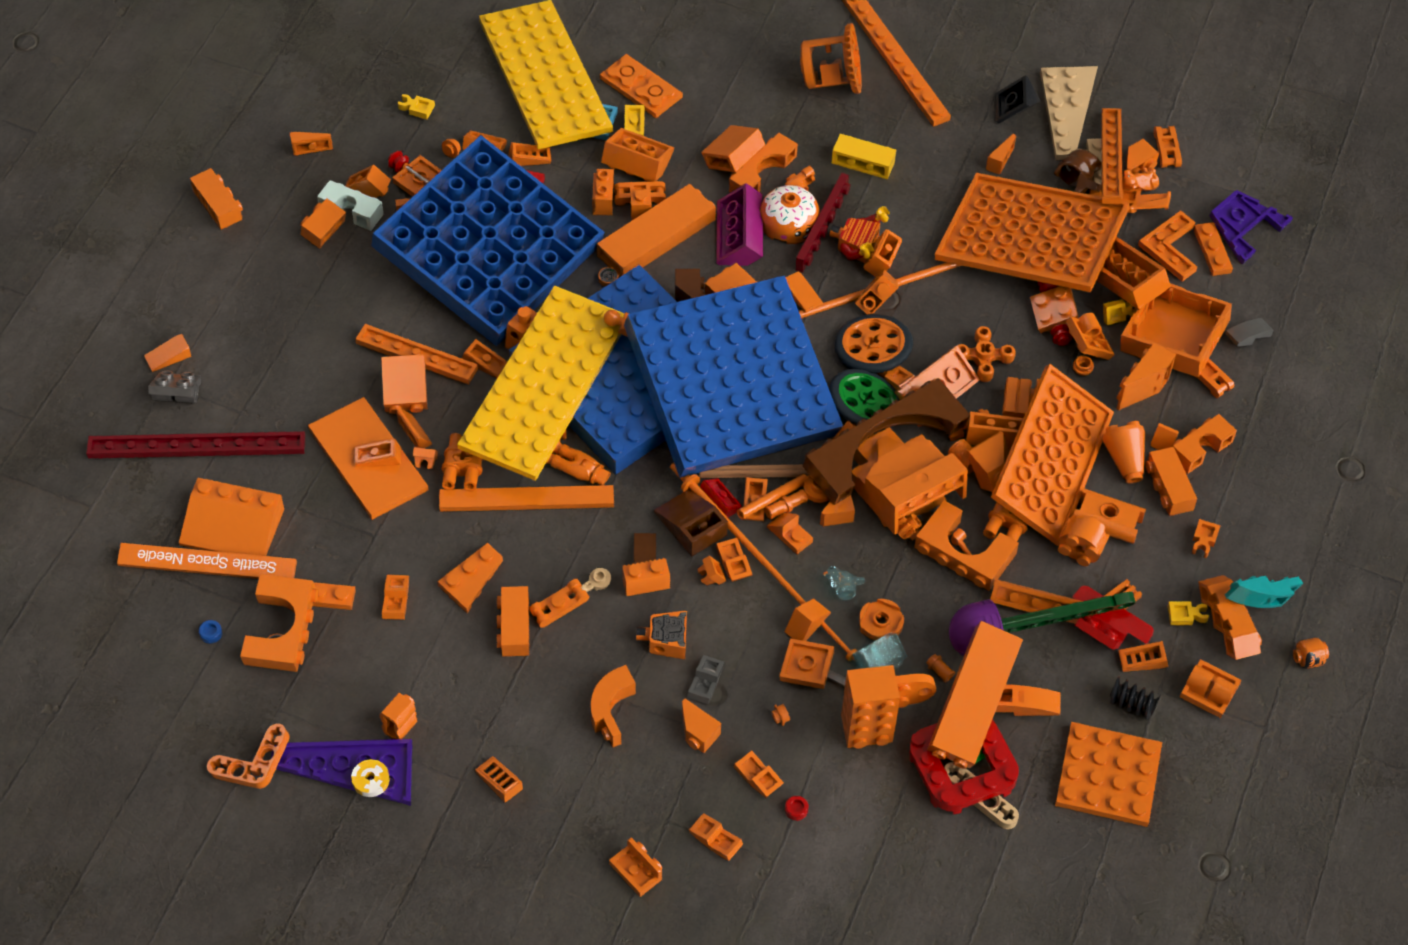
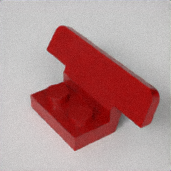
(1112, 626)

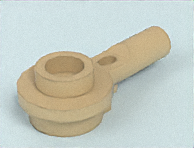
(598, 580)

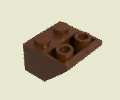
(688, 284)

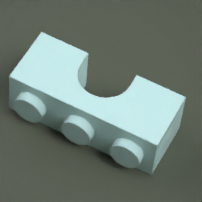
(366, 209)

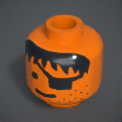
(1311, 653)

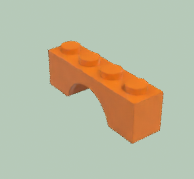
(776, 153)

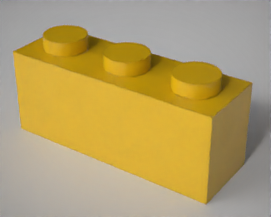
(863, 156)

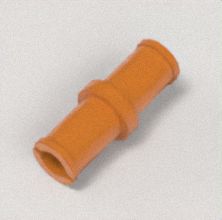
(786, 504)

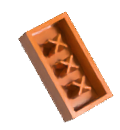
(1132, 275)

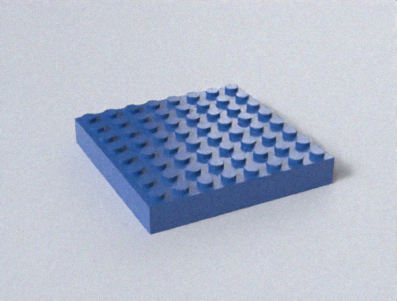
(487, 238)
(732, 375)
(617, 410)

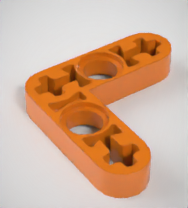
(258, 765)

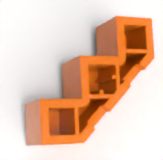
(1230, 618)

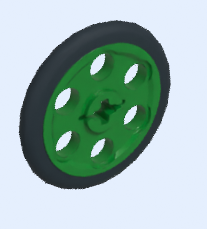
(853, 379)

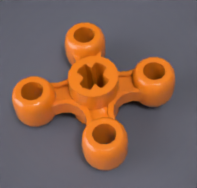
(986, 353)

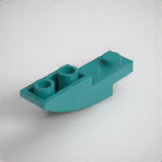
(1263, 593)

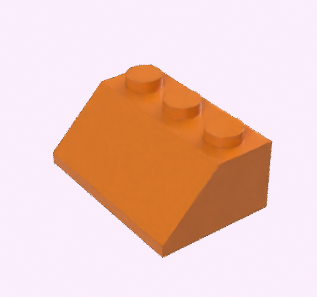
(637, 155)

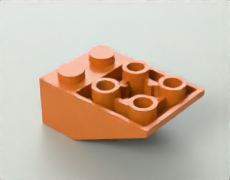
(1146, 377)

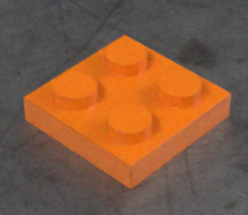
(807, 663)

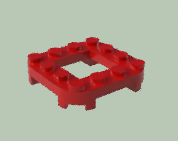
(971, 791)

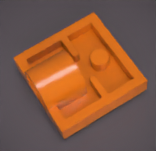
(1089, 336)

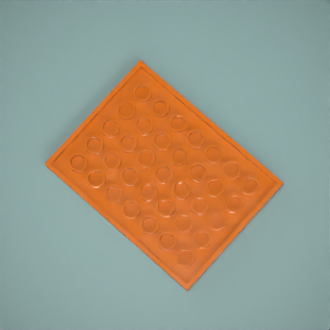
(1032, 232)

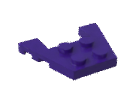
(1238, 216)

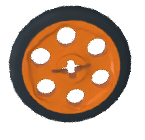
(886, 361)

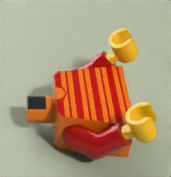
(859, 235)

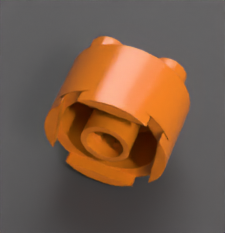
(1083, 539)

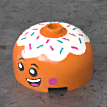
(789, 213)

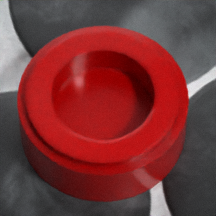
(796, 808)

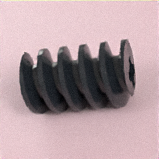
(1134, 698)

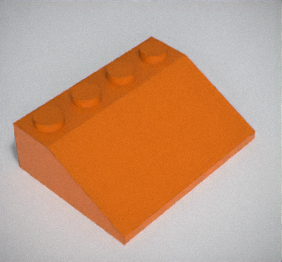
(230, 518)

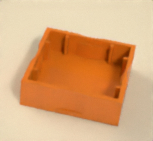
(1180, 323)

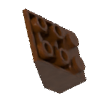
(693, 521)

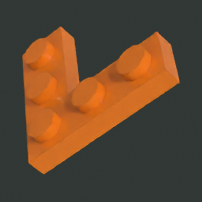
(1159, 245)

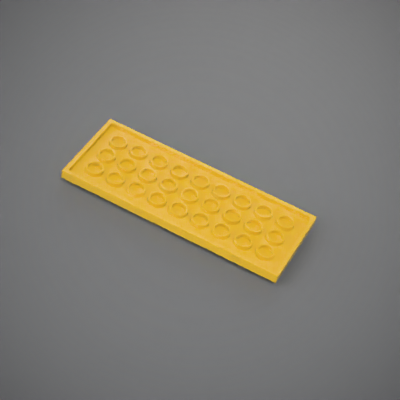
(545, 74)
(542, 384)

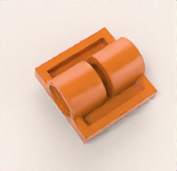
(1210, 688)

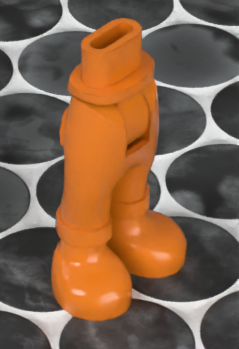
(579, 465)

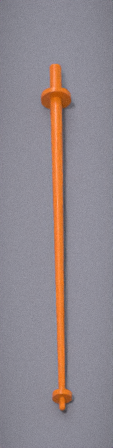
(691, 482)

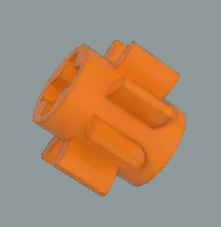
(909, 526)

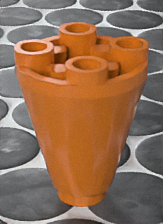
(1127, 449)

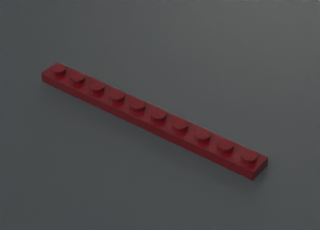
(196, 444)

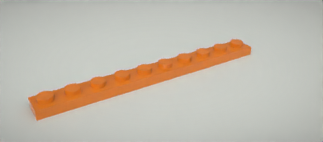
(898, 61)

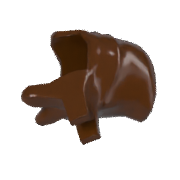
(1082, 169)

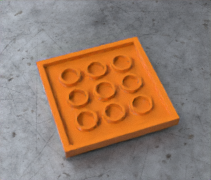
(1109, 774)

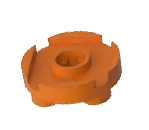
(882, 608)

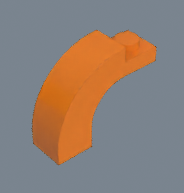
(610, 690)

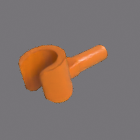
(957, 539)

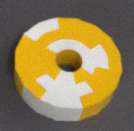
(372, 787)

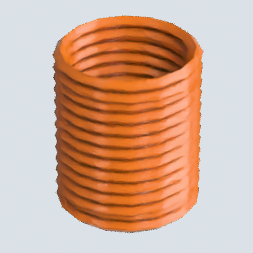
(960, 449)

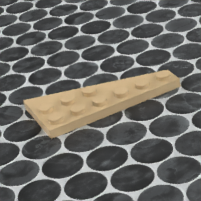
(1067, 100)

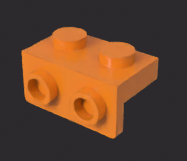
(637, 867)

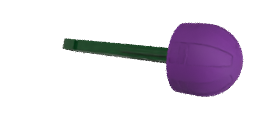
(970, 615)

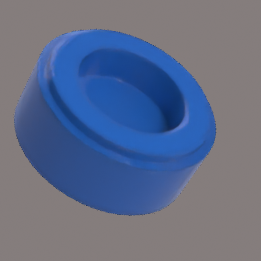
(210, 631)

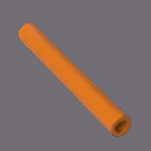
(771, 497)

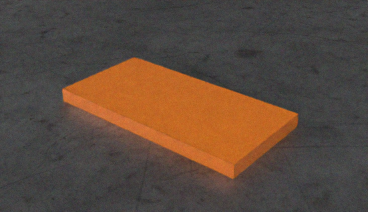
(375, 487)

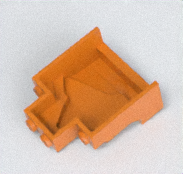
(904, 476)

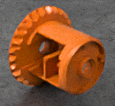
(833, 73)

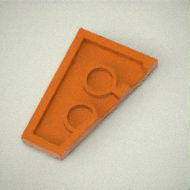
(469, 577)

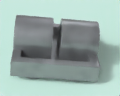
(181, 386)

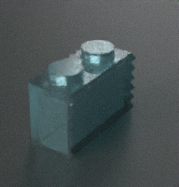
(881, 652)

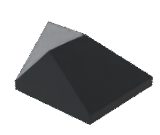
(1015, 99)

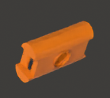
(1123, 515)

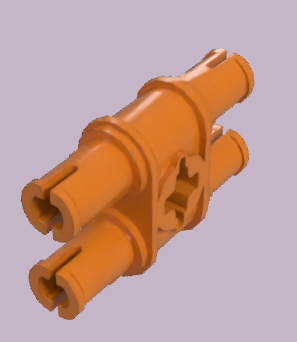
(460, 464)
(1002, 517)

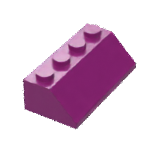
(739, 227)

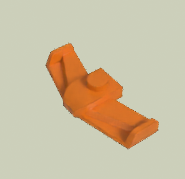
(1139, 201)

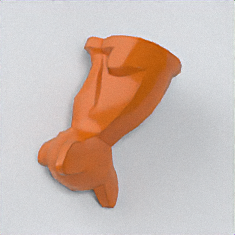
(1145, 181)

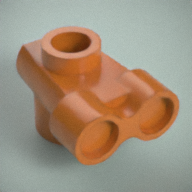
(802, 179)

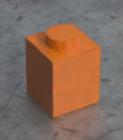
(640, 202)

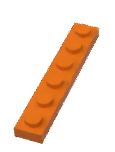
(435, 360)

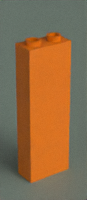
(657, 230)
(974, 695)

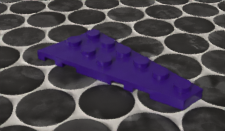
(335, 761)

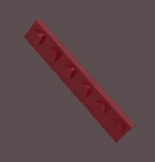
(820, 227)

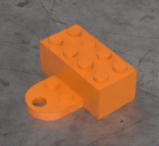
(873, 702)

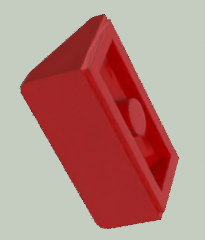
(721, 496)

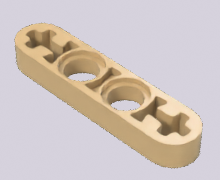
(990, 812)

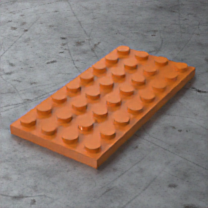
(1052, 454)

